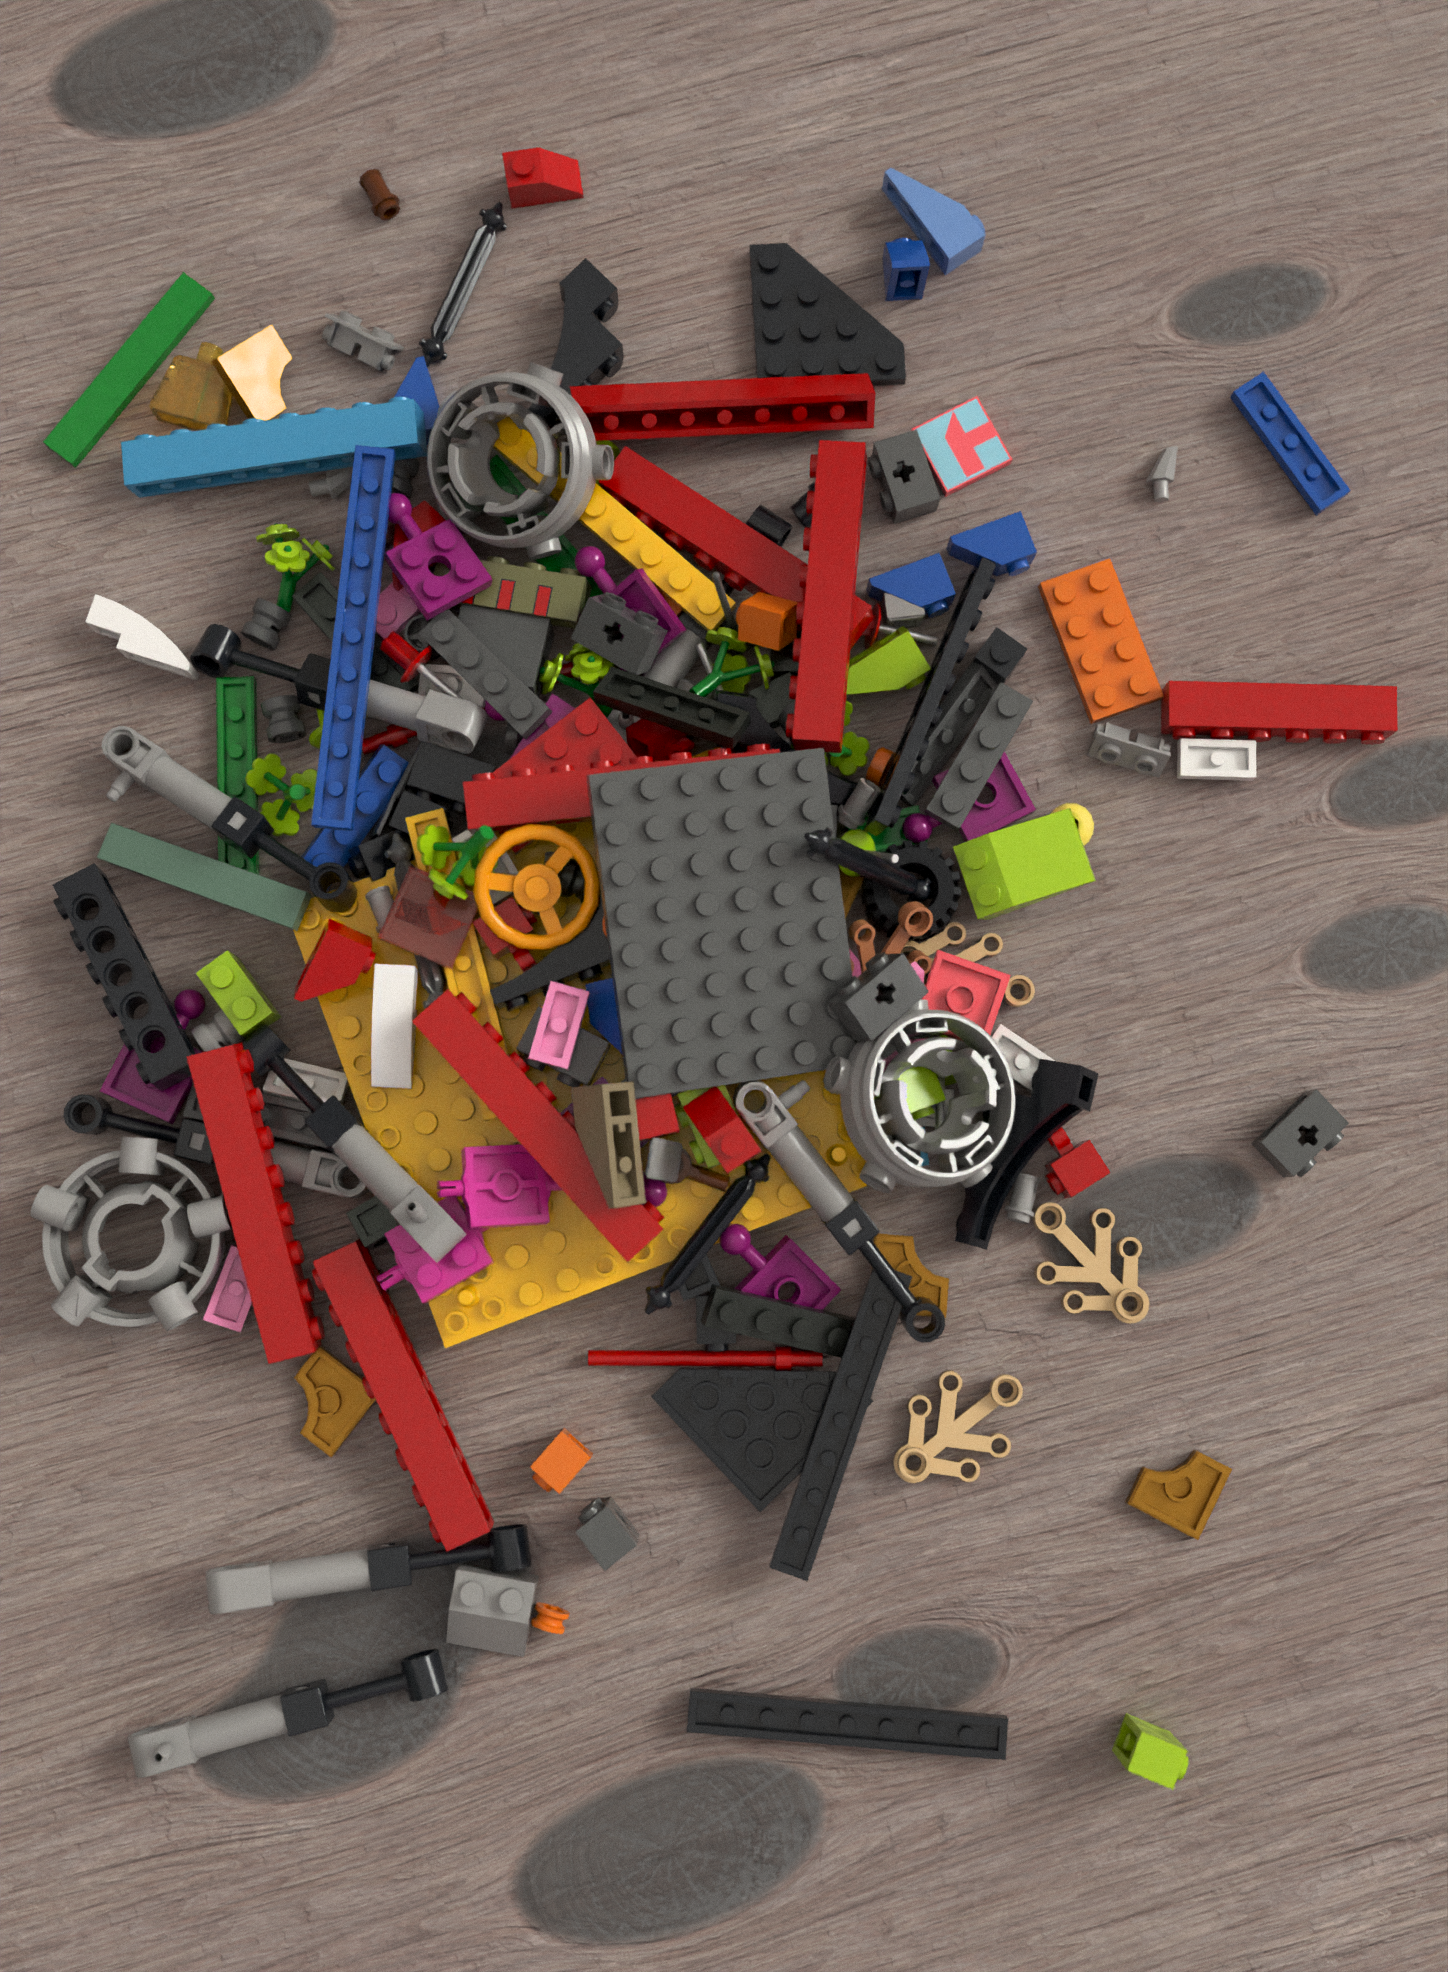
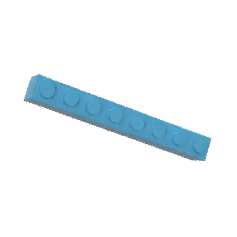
(270, 447)

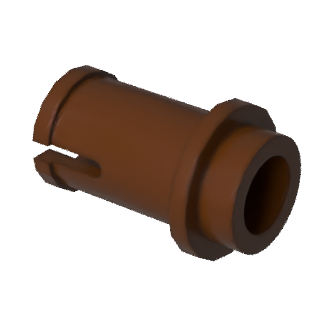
(384, 203)

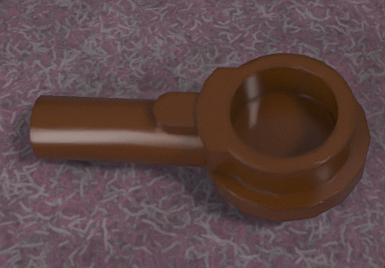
(700, 1174)

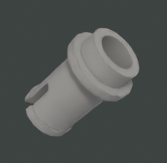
(858, 804)
(380, 903)
(1022, 1199)

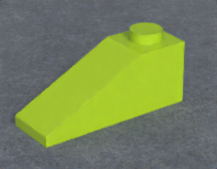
(887, 665)

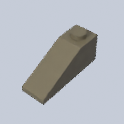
(610, 1136)

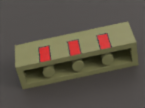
(531, 591)

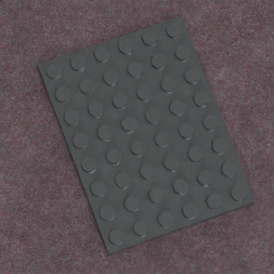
(721, 919)

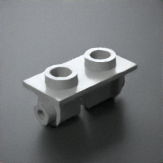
(347, 333)
(1145, 755)

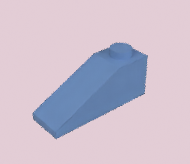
(937, 220)

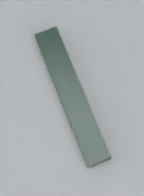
(204, 876)

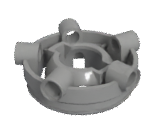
(469, 465)
(961, 1149)
(64, 1208)

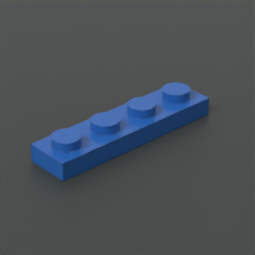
(1290, 443)
(374, 790)

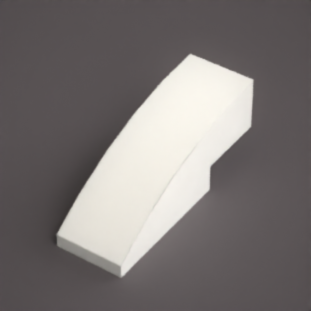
(138, 637)
(393, 1026)

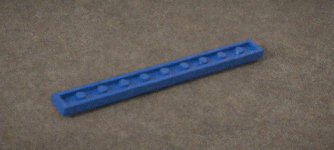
(353, 638)

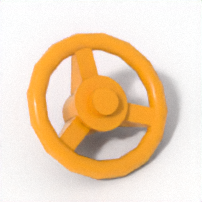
(536, 887)

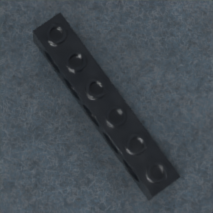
(92, 889)

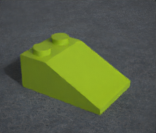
(1024, 864)

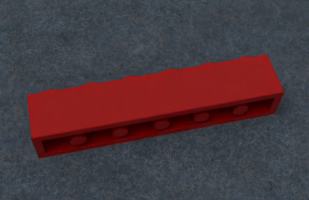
(1279, 711)

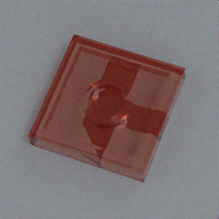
(428, 922)

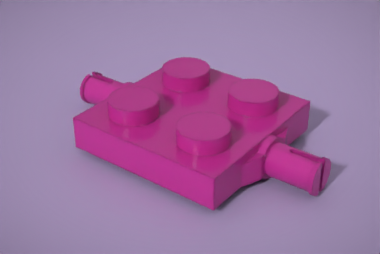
(501, 1187)
(423, 1272)

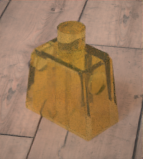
(193, 392)

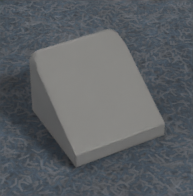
(900, 613)
(663, 1160)

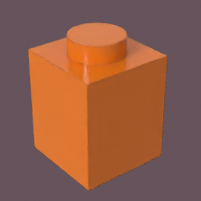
(767, 621)
(560, 1462)

